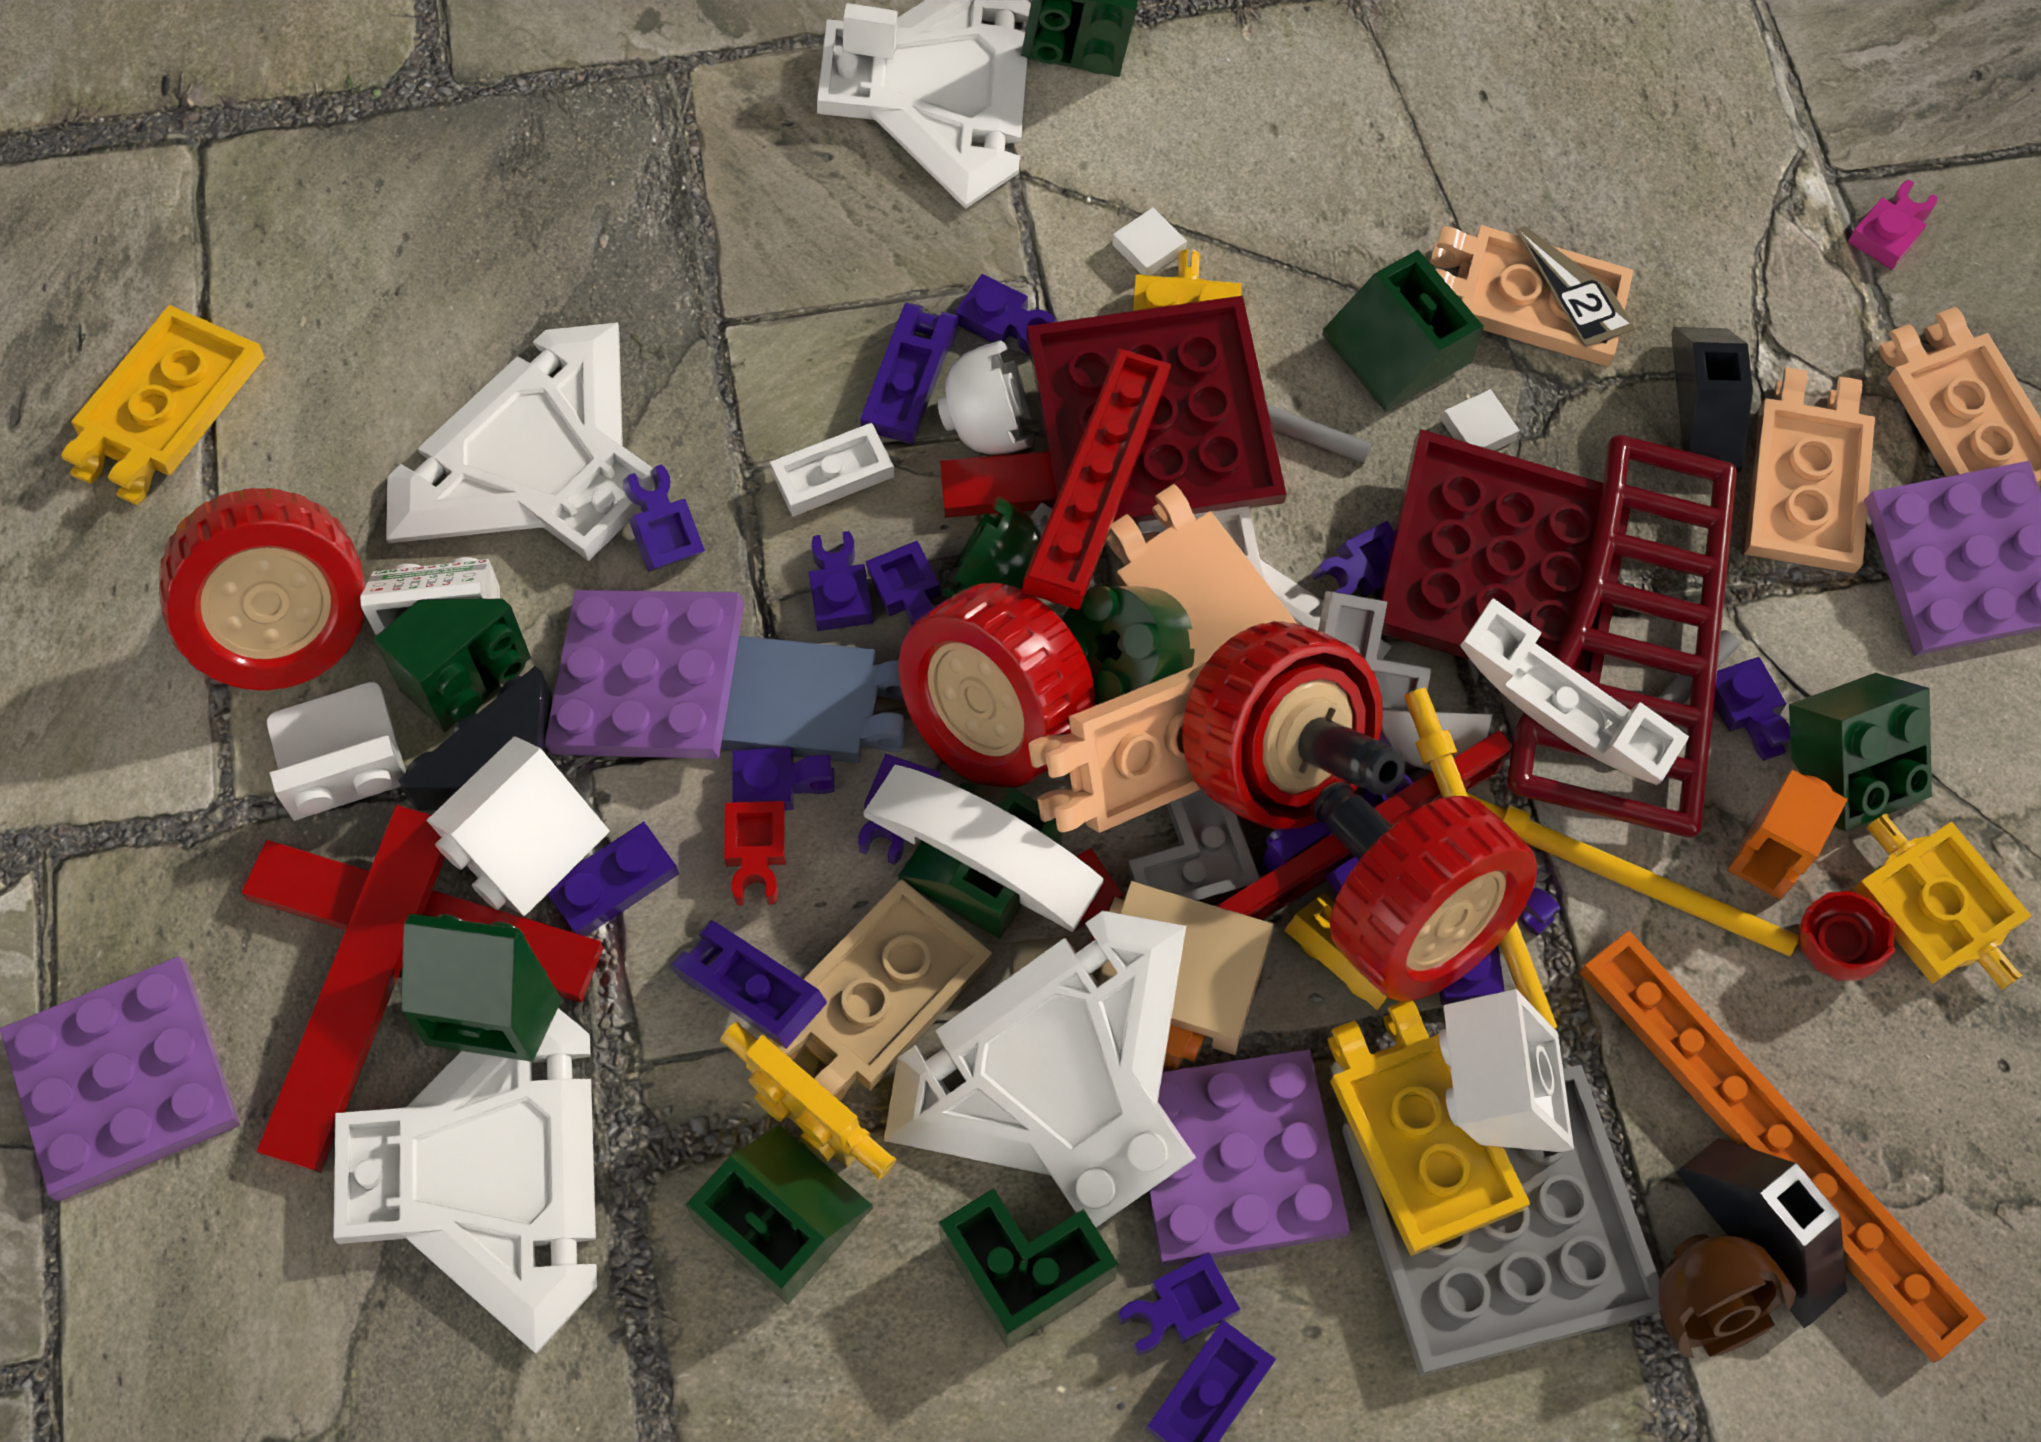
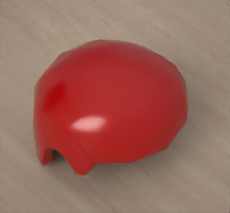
(1846, 936)

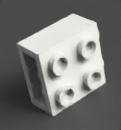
(517, 827)

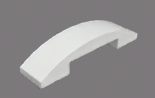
(1566, 702)
(988, 841)

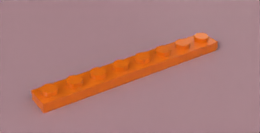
(1758, 1117)

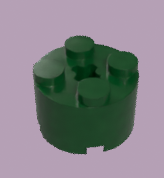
(1130, 637)

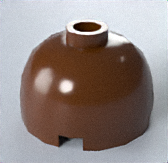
(1720, 1293)

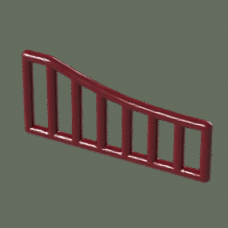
(1706, 616)

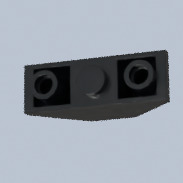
(1713, 392)
(518, 711)
(1779, 1210)

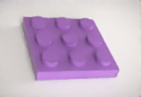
(1963, 555)
(645, 674)
(118, 1078)
(1259, 1165)

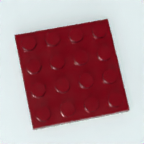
(1212, 418)
(1486, 530)

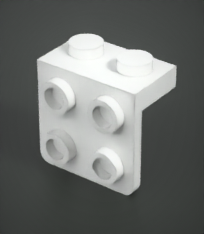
(334, 750)

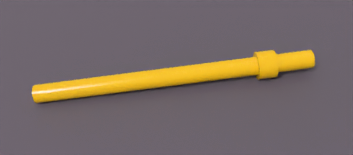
(1437, 750)
(1645, 881)

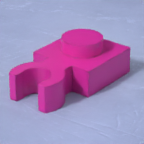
(1892, 226)

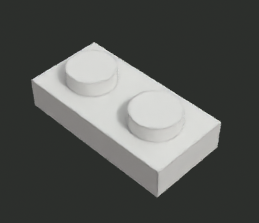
(832, 469)

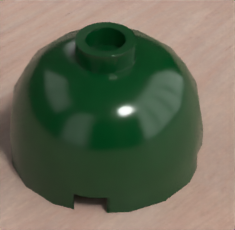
(996, 550)

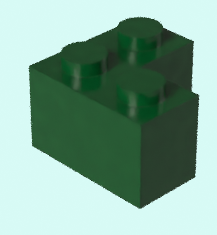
(1022, 1281)

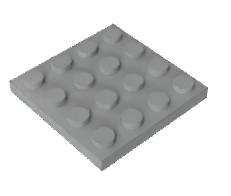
(1531, 1277)

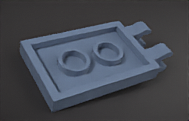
(811, 700)

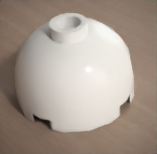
(986, 402)

